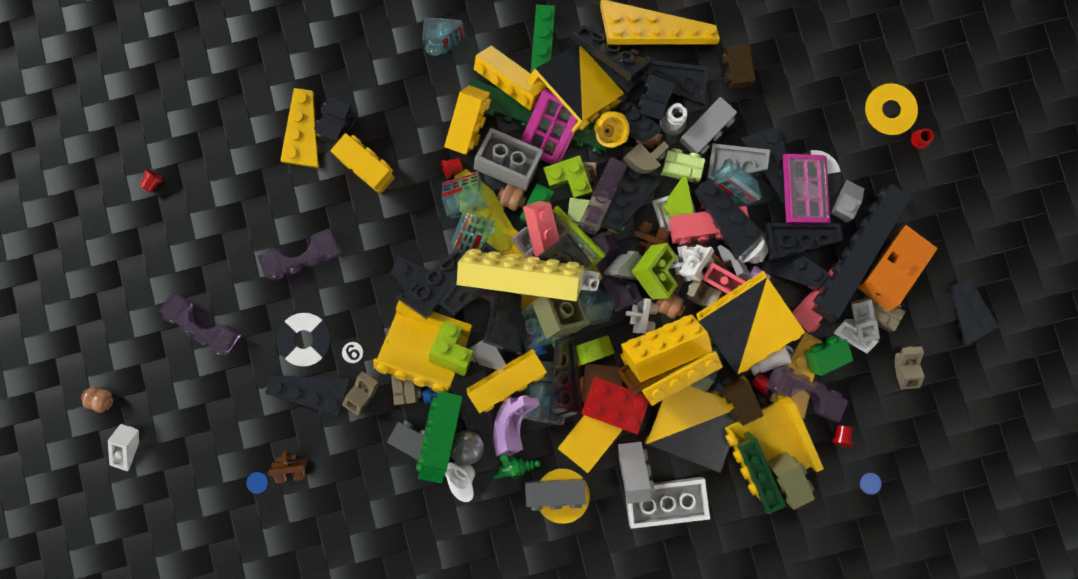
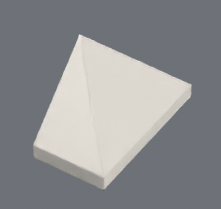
(848, 331)

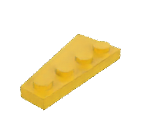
(300, 137)
(800, 366)

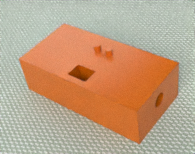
(897, 268)

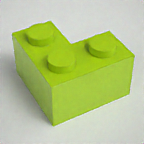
(570, 173)
(653, 271)
(447, 352)

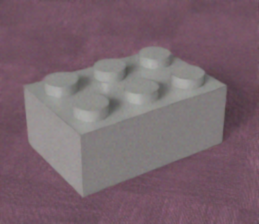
(508, 159)

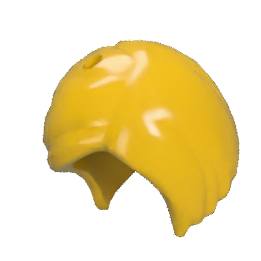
(617, 128)

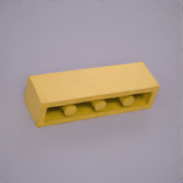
(508, 77)
(506, 381)

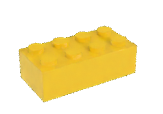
(666, 347)

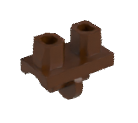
(644, 233)
(288, 464)

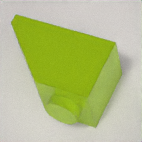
(679, 200)
(594, 350)

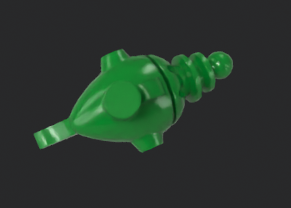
(514, 467)

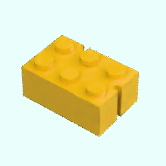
(467, 119)
(363, 162)

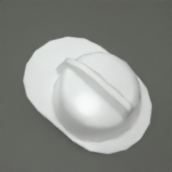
(756, 252)
(460, 480)

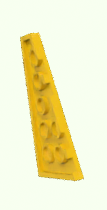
(641, 26)

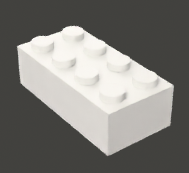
(671, 503)

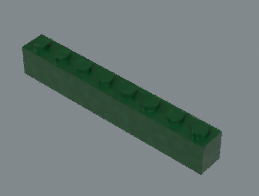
(512, 111)

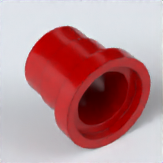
(917, 141)
(451, 167)
(150, 180)
(760, 383)
(843, 436)

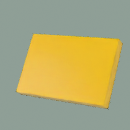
(588, 441)

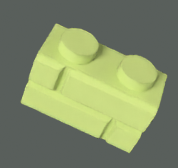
(679, 165)

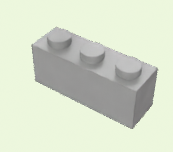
(708, 127)
(635, 472)

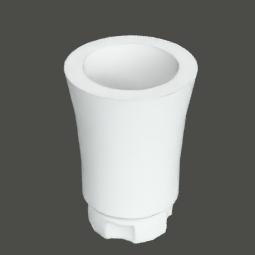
(671, 124)
(773, 360)

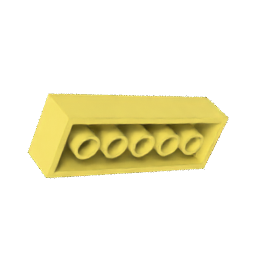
(520, 275)

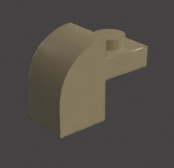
(642, 161)
(702, 294)
(908, 367)
(361, 393)

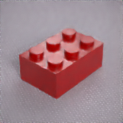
(615, 405)

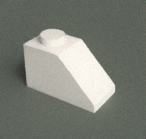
(123, 446)

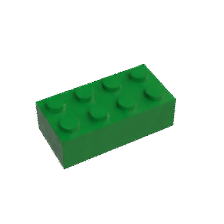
(438, 437)

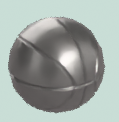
(467, 447)

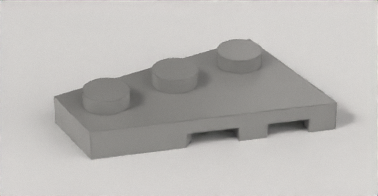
(747, 158)

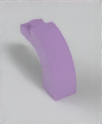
(508, 422)

